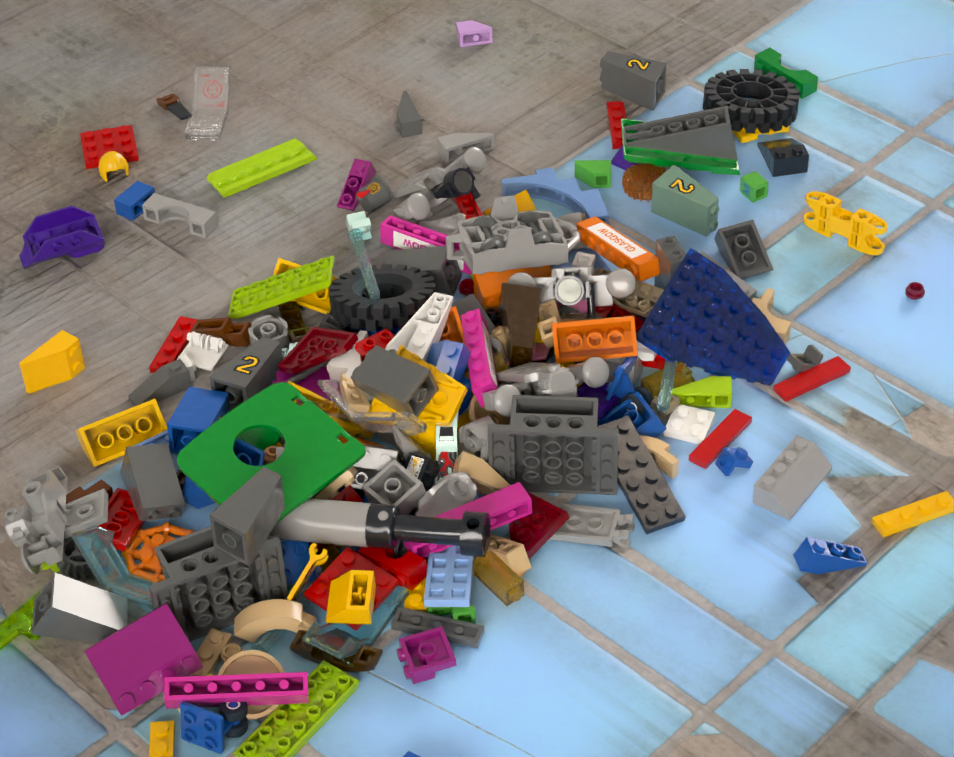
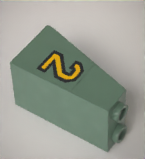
(685, 201)

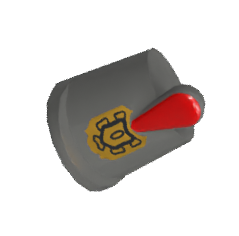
(374, 194)

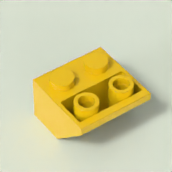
(352, 598)

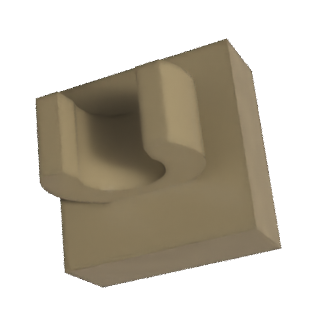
(674, 402)

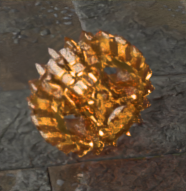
(639, 178)

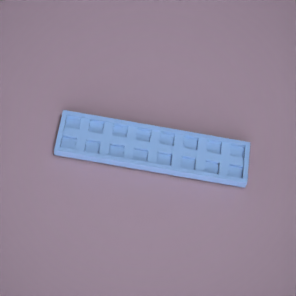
(449, 578)

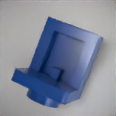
(733, 458)

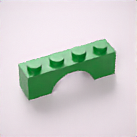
(770, 61)

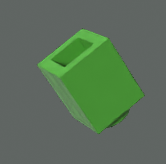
(754, 186)

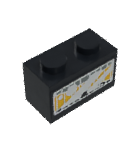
(423, 469)

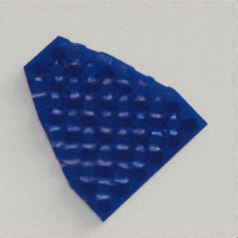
(712, 325)

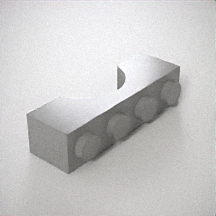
(162, 209)

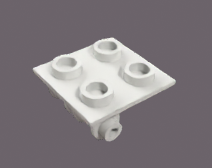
(204, 350)

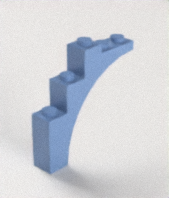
(563, 192)

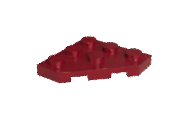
(317, 347)
(537, 527)

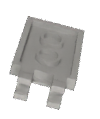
(595, 526)

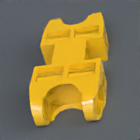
(845, 223)

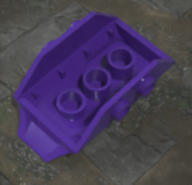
(60, 234)

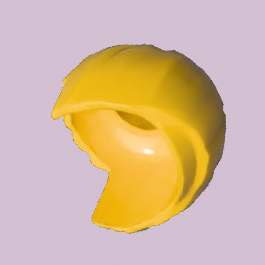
(110, 162)

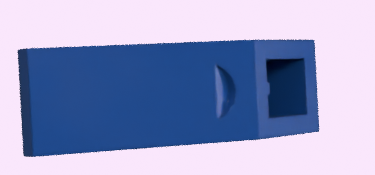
(825, 556)

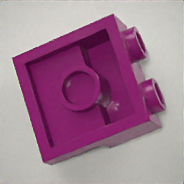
(425, 654)

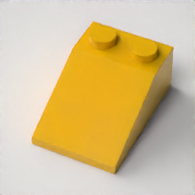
(52, 362)

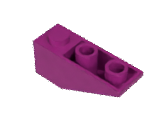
(359, 176)

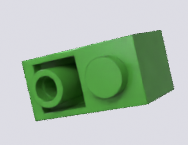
(594, 172)

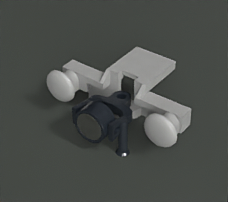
(450, 182)
(571, 289)

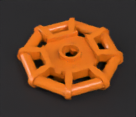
(147, 553)

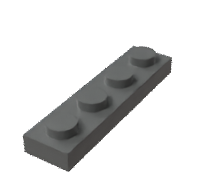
(455, 630)

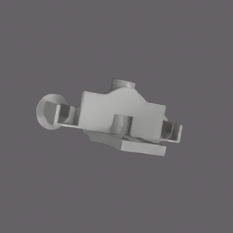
(546, 380)
(51, 517)

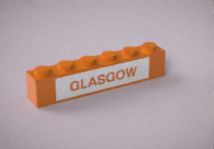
(618, 248)

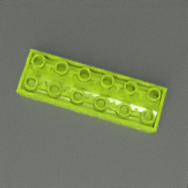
(260, 167)
(281, 288)
(295, 724)

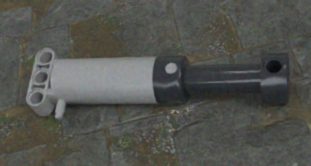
(381, 526)

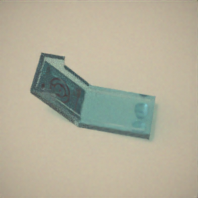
(108, 567)
(344, 641)

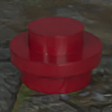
(466, 287)
(915, 291)

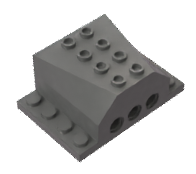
(555, 446)
(212, 587)

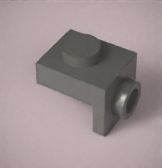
(803, 362)

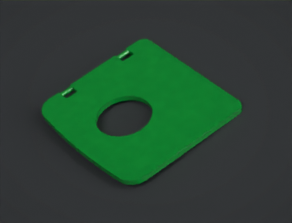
(307, 464)

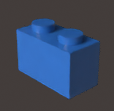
(131, 200)

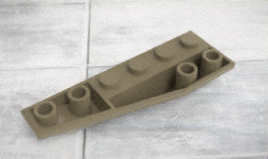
(641, 299)

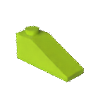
(706, 393)

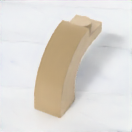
(765, 304)
(548, 314)
(661, 455)
(271, 615)

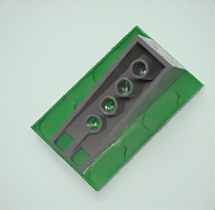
(688, 141)

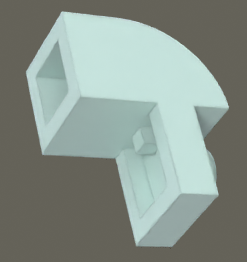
(359, 221)

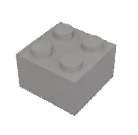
(395, 487)

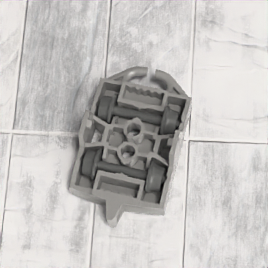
(511, 239)

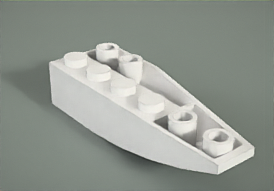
(424, 327)

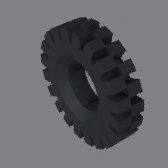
(777, 103)
(401, 296)

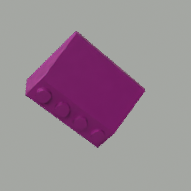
(140, 656)

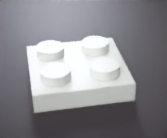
(689, 424)

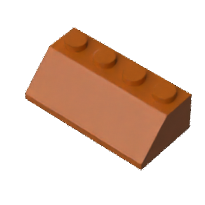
(488, 285)
(595, 338)

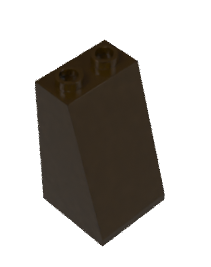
(519, 319)

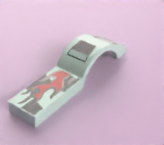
(446, 448)

